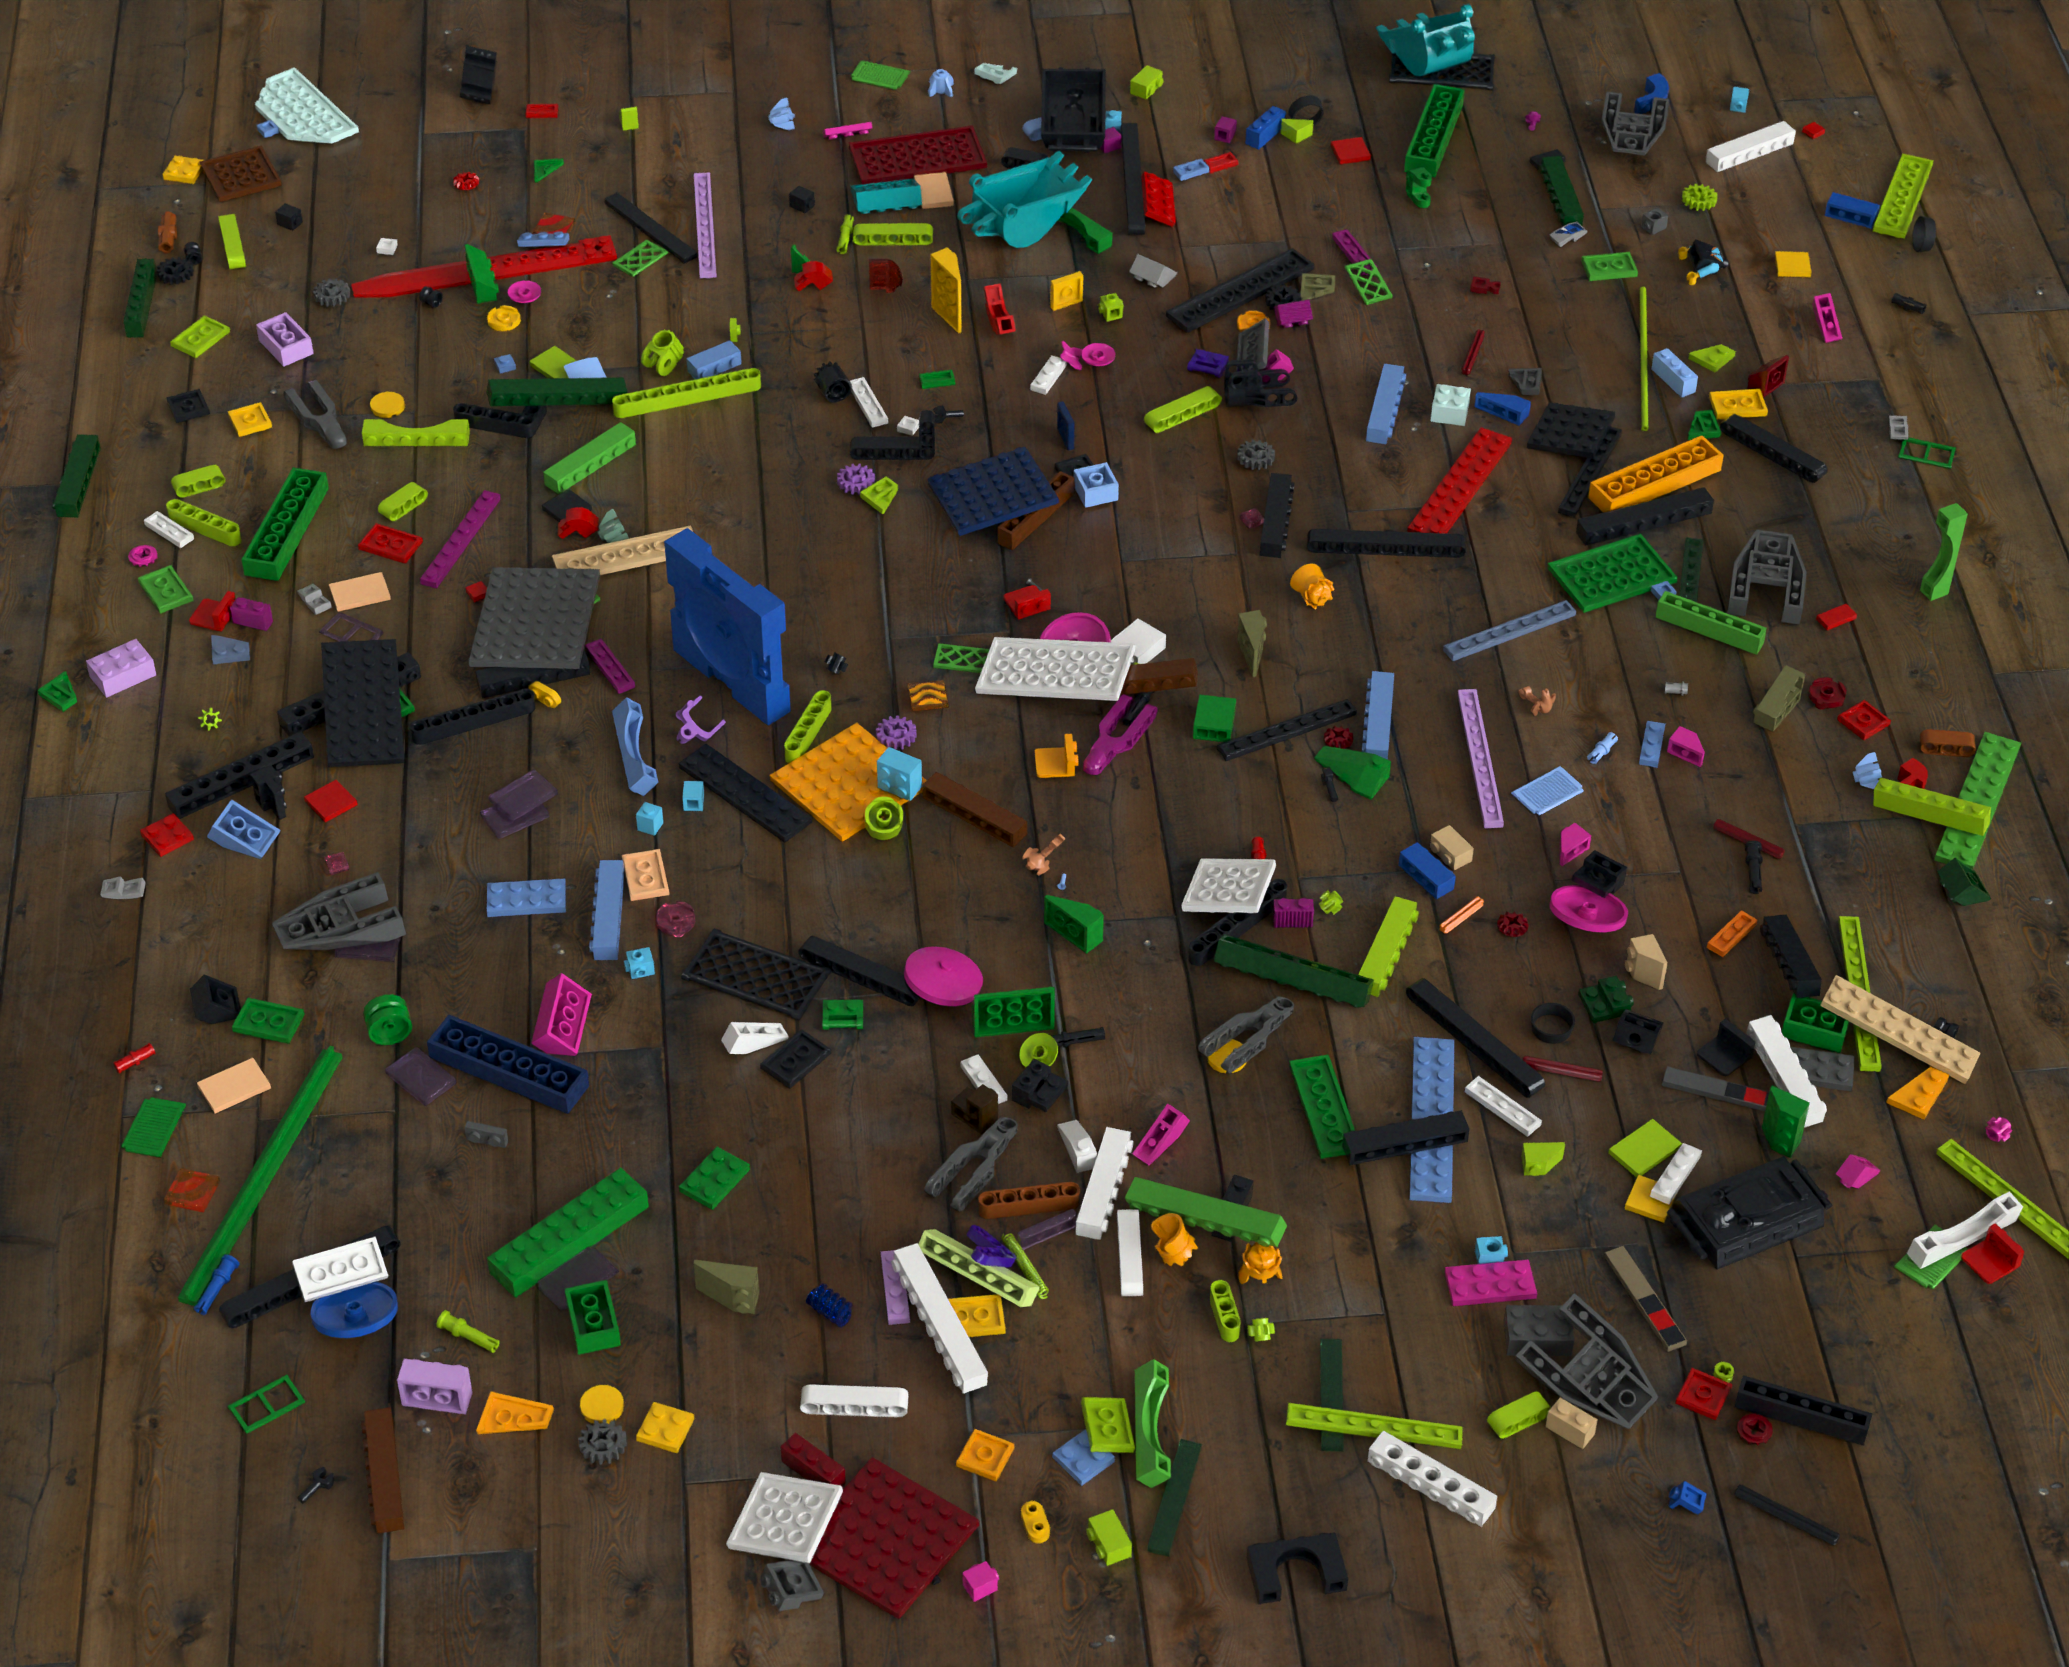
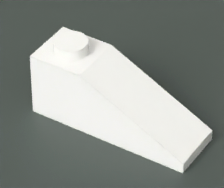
(749, 1037)
(1078, 1145)

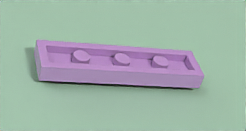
(894, 1292)

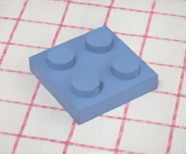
(1080, 1461)

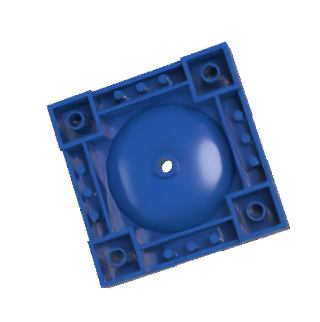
(727, 626)

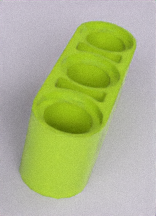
(198, 481)
(402, 501)
(1225, 1310)
(1519, 1414)

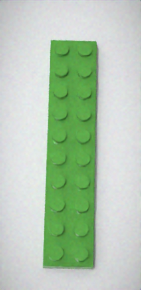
(1982, 786)

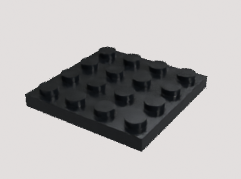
(1571, 430)

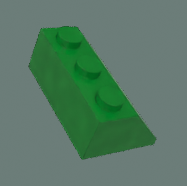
(480, 275)
(1784, 1121)

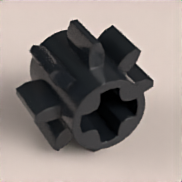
(836, 663)

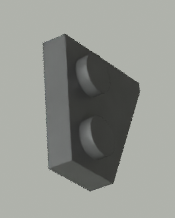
(1527, 380)

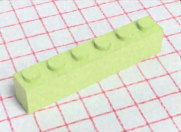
(997, 1279)

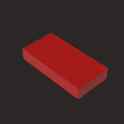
(541, 110)
(1221, 162)
(1836, 616)

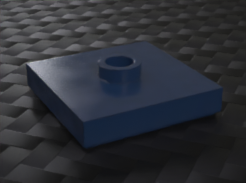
(1065, 425)

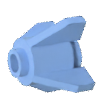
(940, 83)
(781, 116)
(1867, 772)

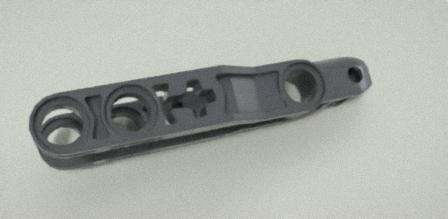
(324, 424)
(1262, 1021)
(988, 1148)

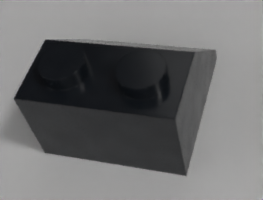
(214, 1000)

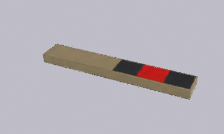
(1645, 1299)

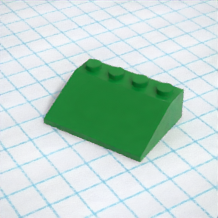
(1013, 1012)

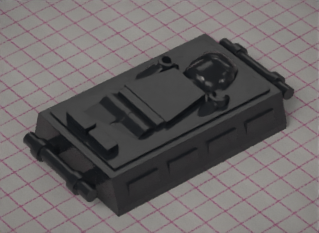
(1073, 109)
(1750, 1212)

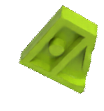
(1712, 357)
(880, 494)

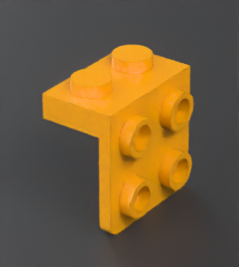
(1057, 761)

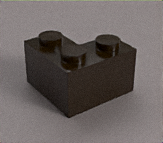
(976, 1108)

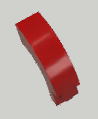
(996, 310)

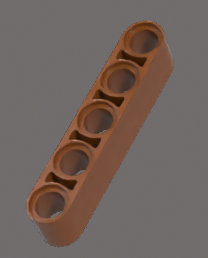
(1029, 1200)

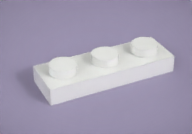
(1048, 375)
(168, 529)
(980, 1074)

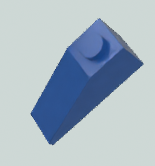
(1504, 406)

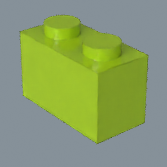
(1146, 82)
(1109, 1537)

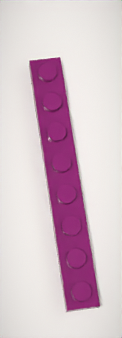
(460, 539)

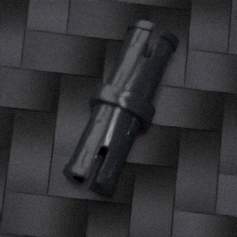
(1899, 300)

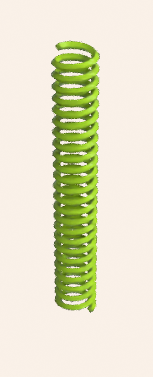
(1025, 1263)

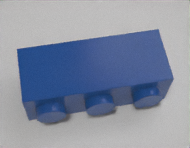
(1265, 127)
(1852, 210)
(1427, 870)

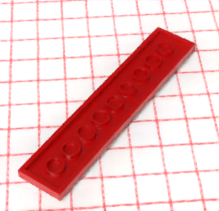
(1461, 482)

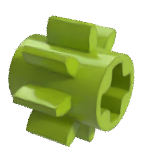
(215, 719)
(1330, 902)
(1261, 1329)

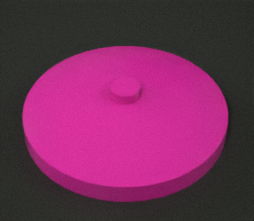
(1077, 627)
(1587, 909)
(943, 976)

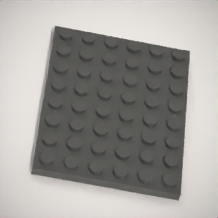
(535, 618)

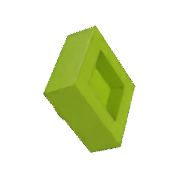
(734, 329)

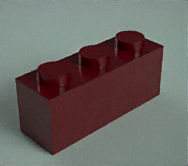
(811, 1462)

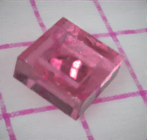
(1252, 518)
(336, 863)

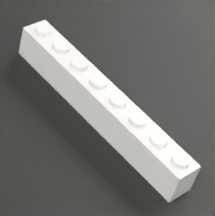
(939, 1318)

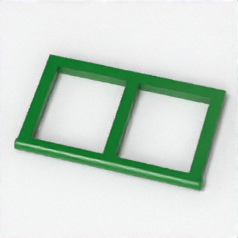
(1929, 445)
(273, 1415)

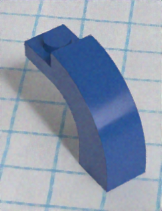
(1657, 87)

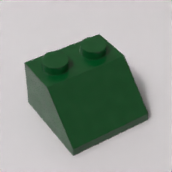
(1962, 883)

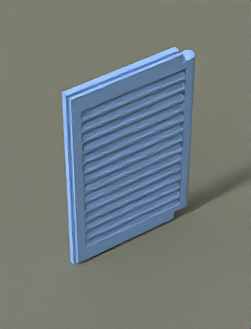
(1548, 791)

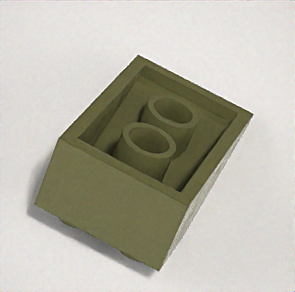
(1251, 637)
(728, 1284)

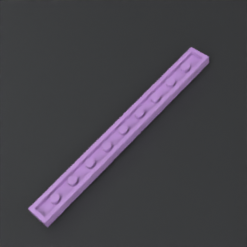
(705, 229)
(1480, 759)

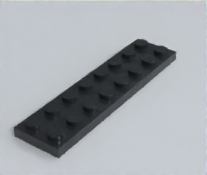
(745, 793)

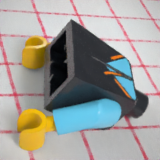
(1704, 259)

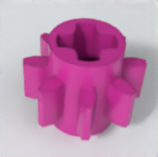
(1998, 1129)

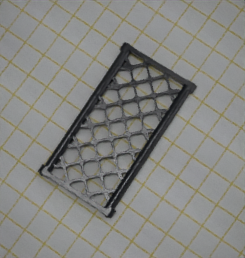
(1449, 81)
(752, 995)

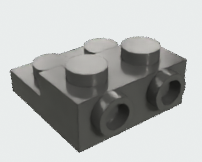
(790, 1584)

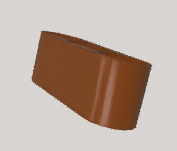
(1947, 743)

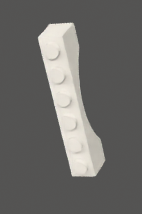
(1939, 1244)

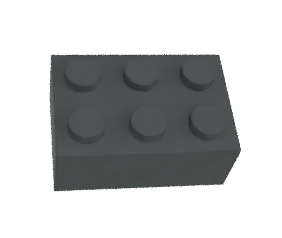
(1539, 1324)

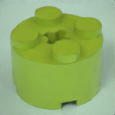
(881, 828)

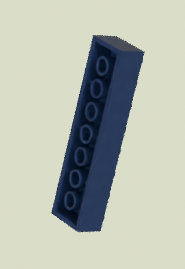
(508, 1064)

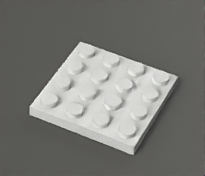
(1229, 885)
(784, 1517)

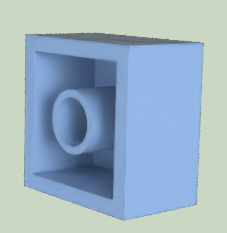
(1096, 485)

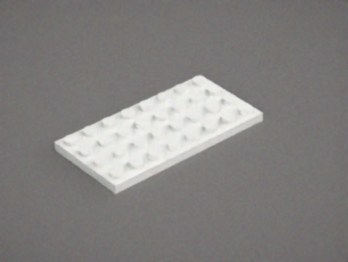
(1055, 668)

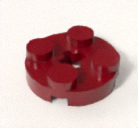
(1835, 696)

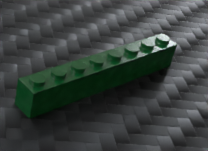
(554, 391)
(1294, 971)

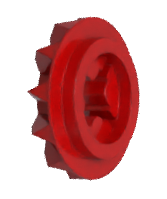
(471, 181)

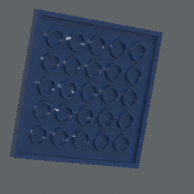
(992, 491)

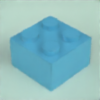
(899, 773)

